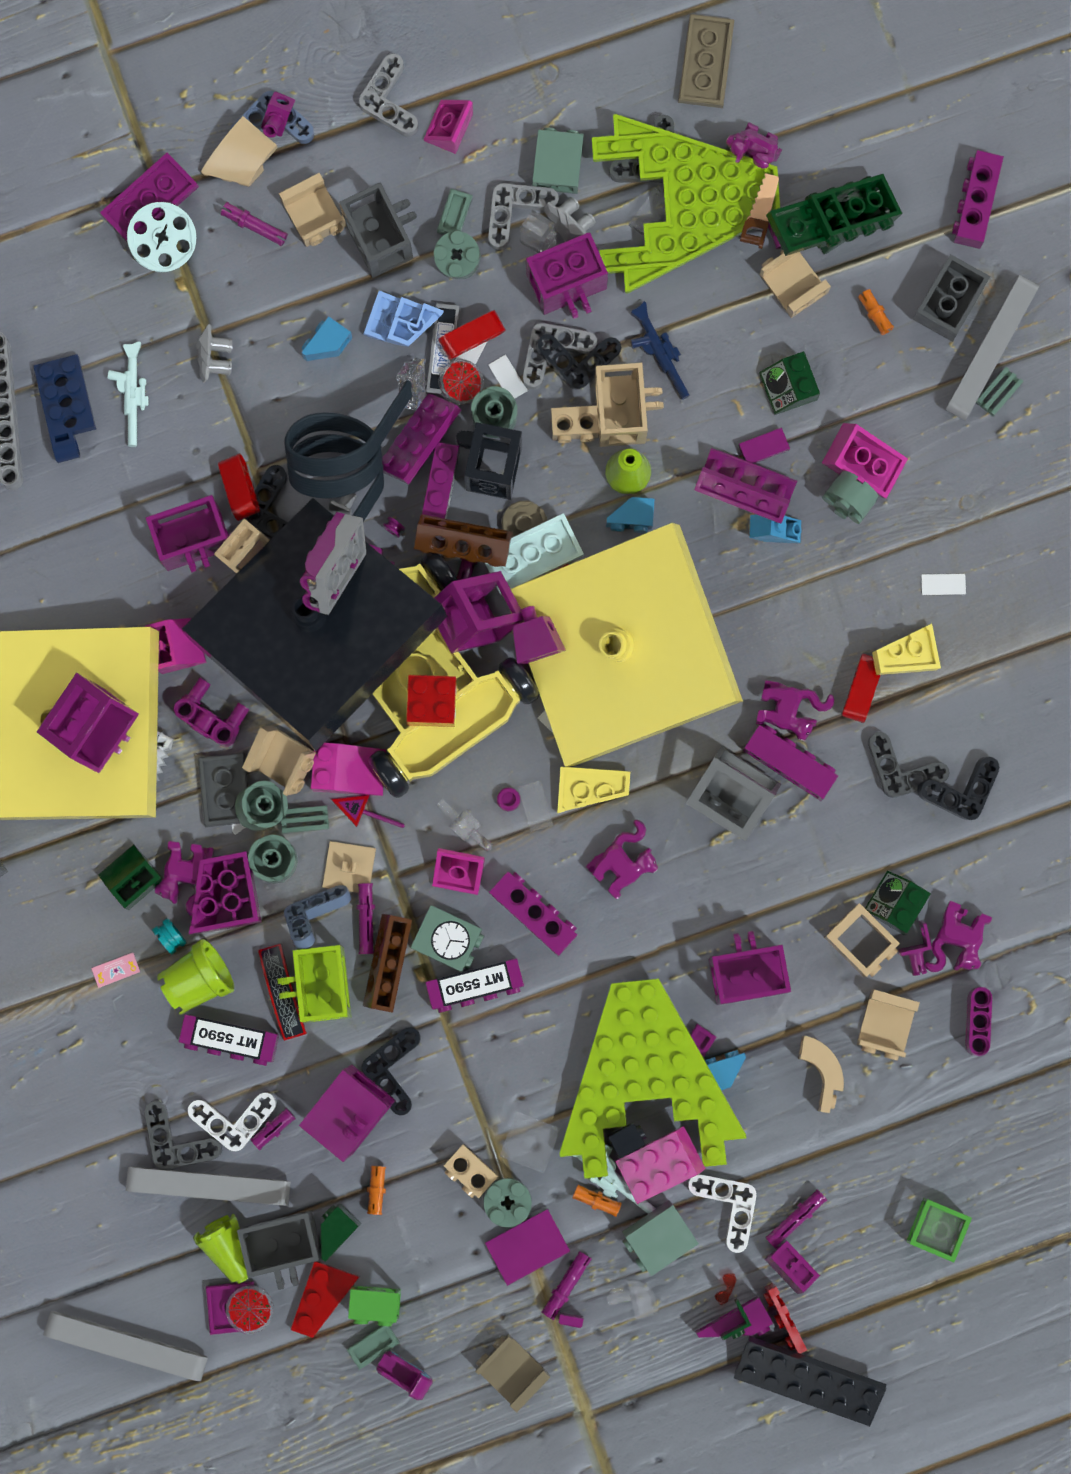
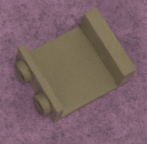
(512, 1372)

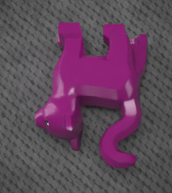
(760, 148)
(786, 709)
(620, 864)
(183, 871)
(960, 935)

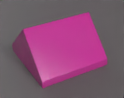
(449, 124)
(458, 871)

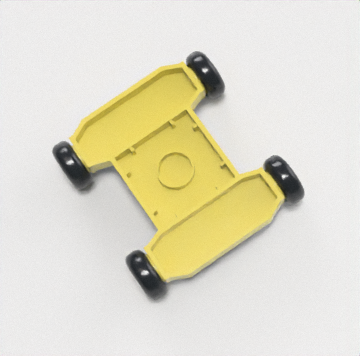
(481, 702)

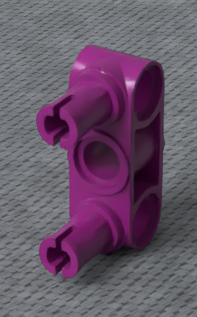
(205, 721)

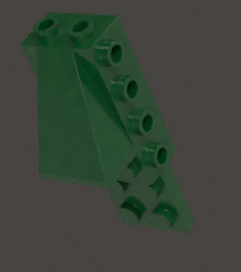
(835, 216)

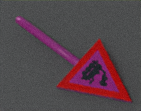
(354, 808)

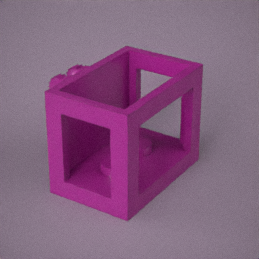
(567, 275)
(189, 536)
(469, 616)
(88, 723)
(749, 973)
(347, 1113)

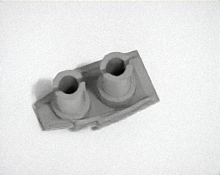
(565, 223)
(204, 346)

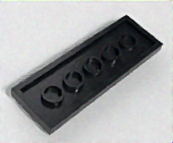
(810, 1381)

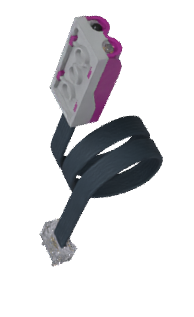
(343, 541)

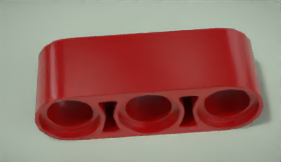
(471, 334)
(238, 487)
(861, 690)

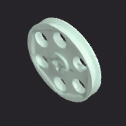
(166, 247)

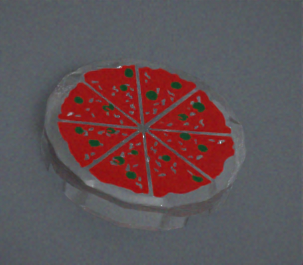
(460, 381)
(249, 1309)

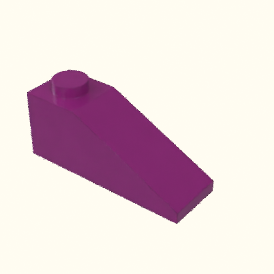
(755, 1312)

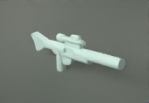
(133, 395)
(616, 1182)

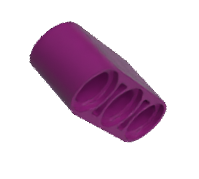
(972, 1031)

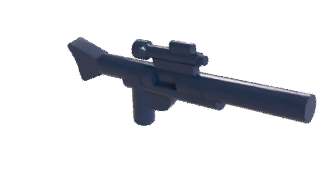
(663, 352)

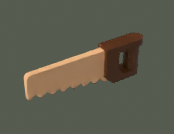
(758, 215)

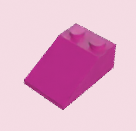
(866, 457)
(345, 770)

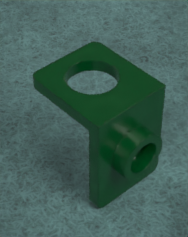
(738, 1330)

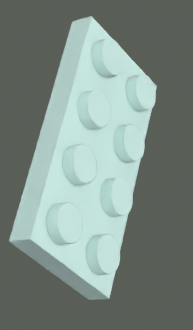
(539, 552)

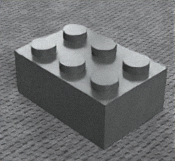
(951, 297)

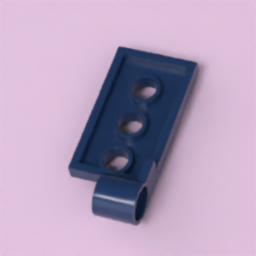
(61, 437)

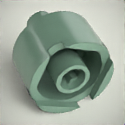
(458, 242)
(491, 399)
(850, 497)
(266, 794)
(267, 847)
(516, 1191)

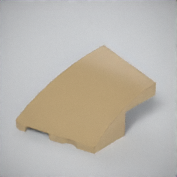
(240, 154)

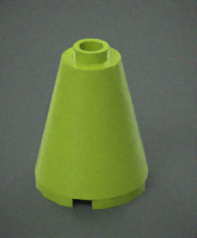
(628, 471)
(223, 1247)

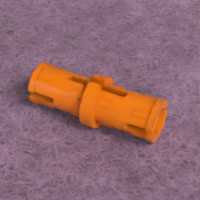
(875, 312)
(376, 1190)
(597, 1200)

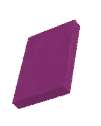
(527, 1247)

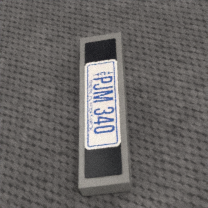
(445, 323)

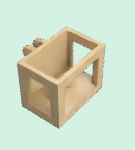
(623, 405)

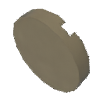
(522, 517)

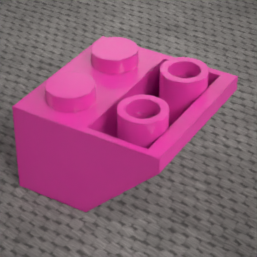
(175, 648)

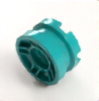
(169, 936)

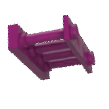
(746, 485)

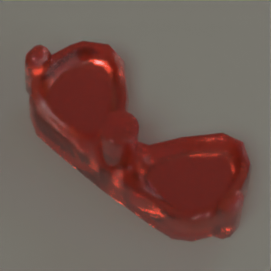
(723, 1296)

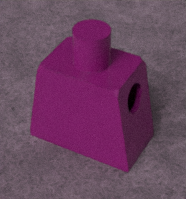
(535, 637)

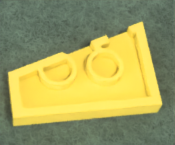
(909, 654)
(589, 786)

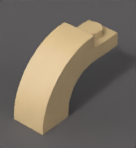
(828, 1067)

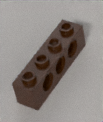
(474, 535)
(387, 963)

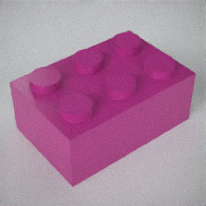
(660, 1165)

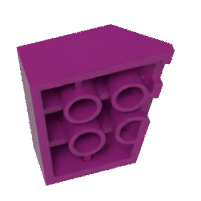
(224, 894)

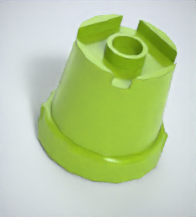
(196, 978)

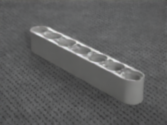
(992, 347)
(9, 421)
(208, 1186)
(125, 1346)

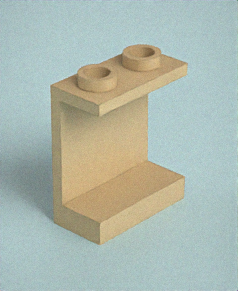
(312, 210)
(793, 282)
(280, 759)
(887, 1024)

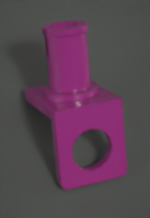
(277, 115)
(916, 952)

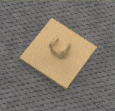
(348, 865)

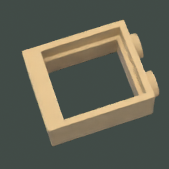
(239, 544)
(845, 923)

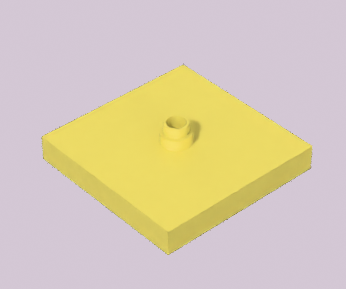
(634, 643)
(36, 775)

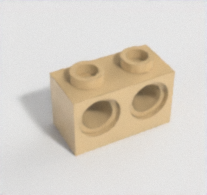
(574, 417)
(474, 1167)

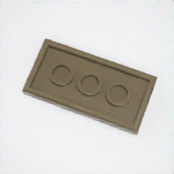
(706, 61)

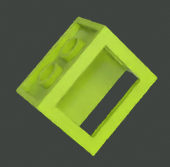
(320, 984)

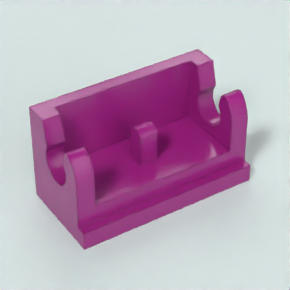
(792, 1267)

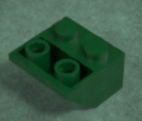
(130, 877)

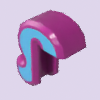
(404, 1375)

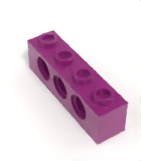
(989, 166)
(502, 893)

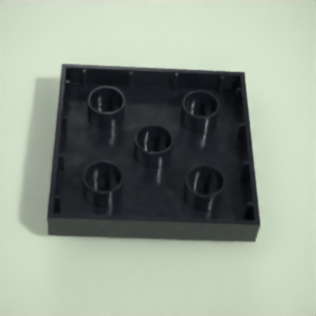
(305, 662)

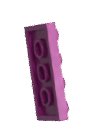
(160, 183)
(419, 438)

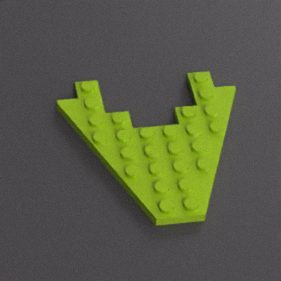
(703, 195)
(641, 1056)

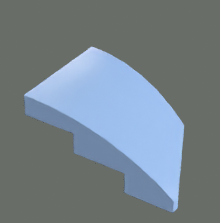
(399, 319)

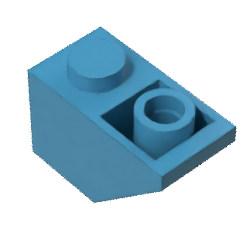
(327, 342)
(634, 514)
(770, 531)
(726, 1069)

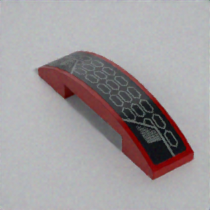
(286, 1009)

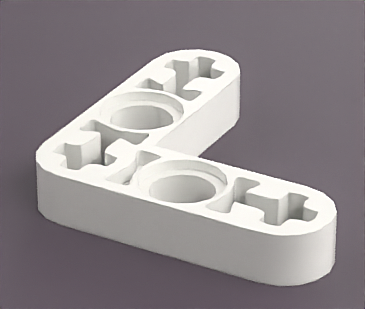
(239, 1127)
(737, 1205)

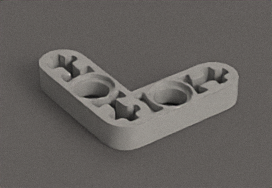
(379, 96)
(514, 201)
(582, 335)

